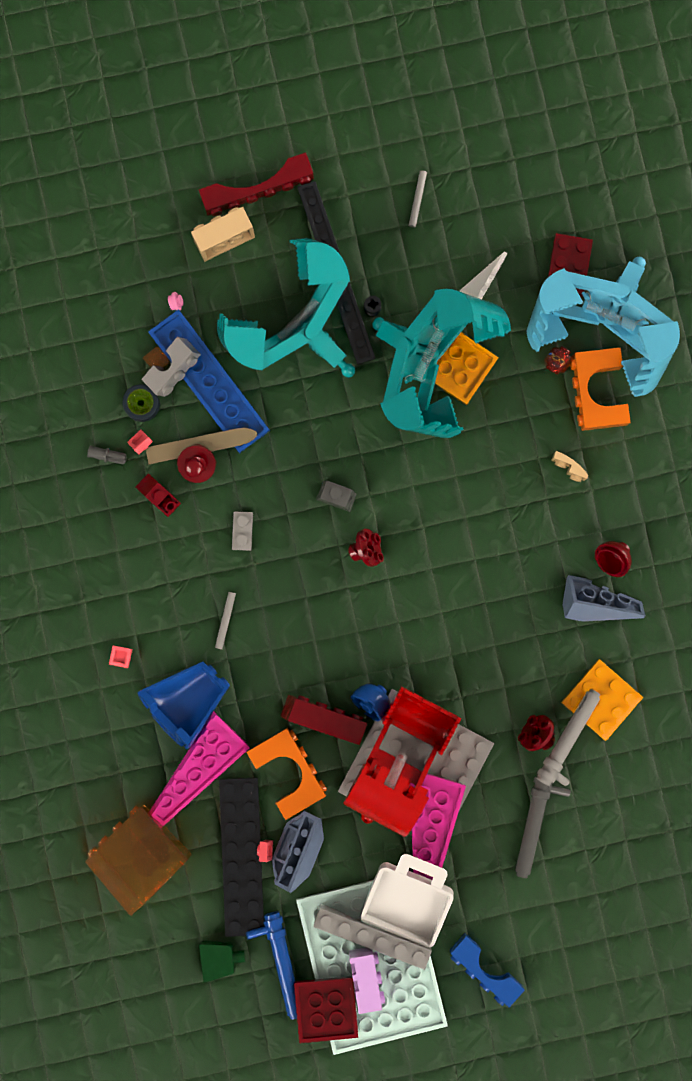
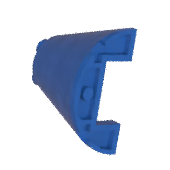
(185, 701)

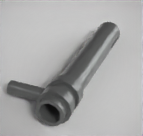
(540, 795)

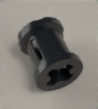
(368, 310)

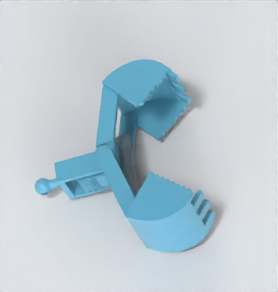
(618, 299)

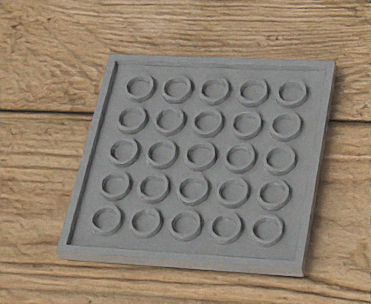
(459, 762)

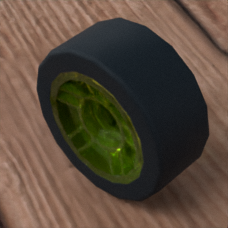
(139, 393)

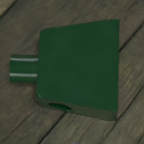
(219, 959)

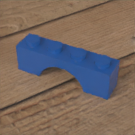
(505, 986)

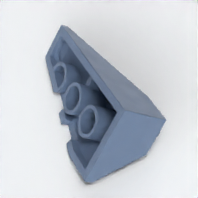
(591, 603)

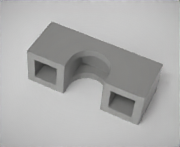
(183, 357)

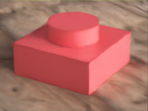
(140, 441)
(120, 656)
(265, 850)

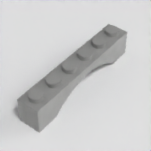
(348, 928)

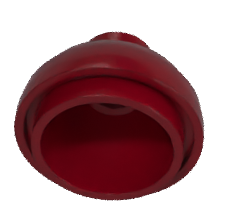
(613, 558)

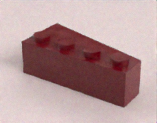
(320, 718)

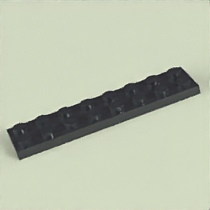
(239, 855)

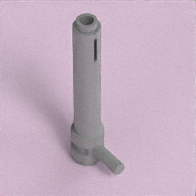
(553, 763)

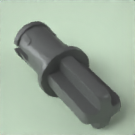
(106, 455)

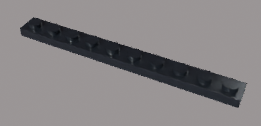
(347, 303)

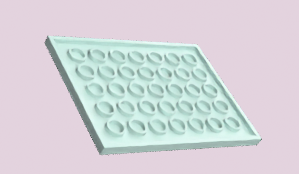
(409, 992)

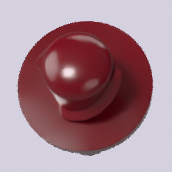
(196, 463)
(366, 548)
(537, 733)

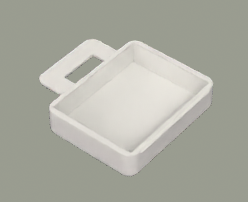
(407, 901)

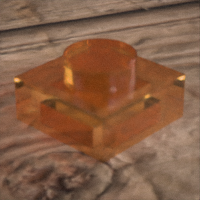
(156, 357)

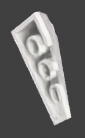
(478, 286)

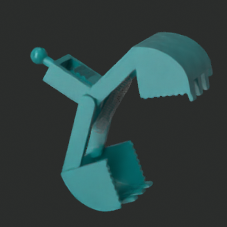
(320, 266)
(414, 343)

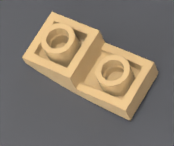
(575, 471)

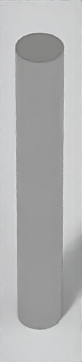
(417, 199)
(225, 620)

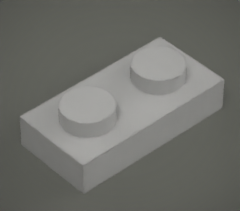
(242, 531)

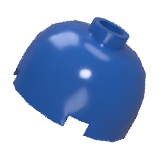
(372, 700)

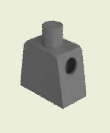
(336, 495)

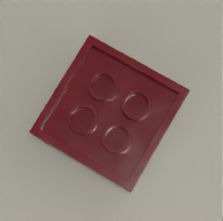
(326, 1009)

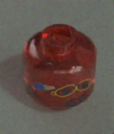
(558, 360)

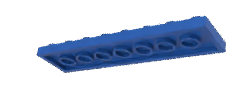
(210, 380)

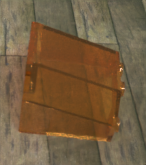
(137, 859)

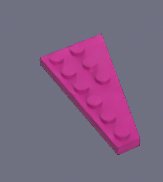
(206, 759)
(436, 823)

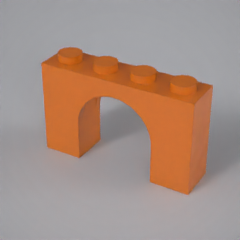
(593, 415)
(284, 745)

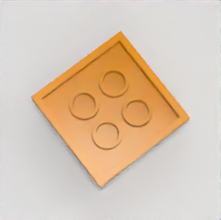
(464, 368)
(615, 701)

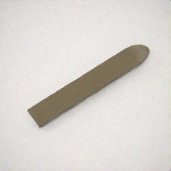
(213, 442)

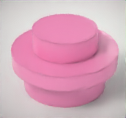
(175, 301)

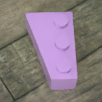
(366, 980)

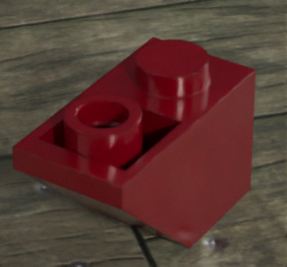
(158, 495)

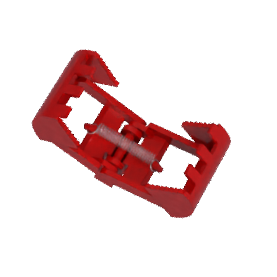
(386, 791)

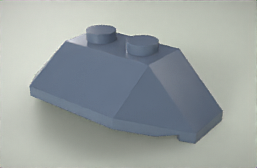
(297, 850)

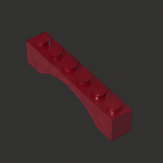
(294, 172)

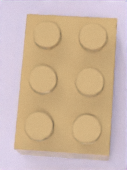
(223, 233)

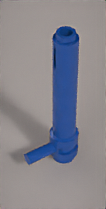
(276, 934)

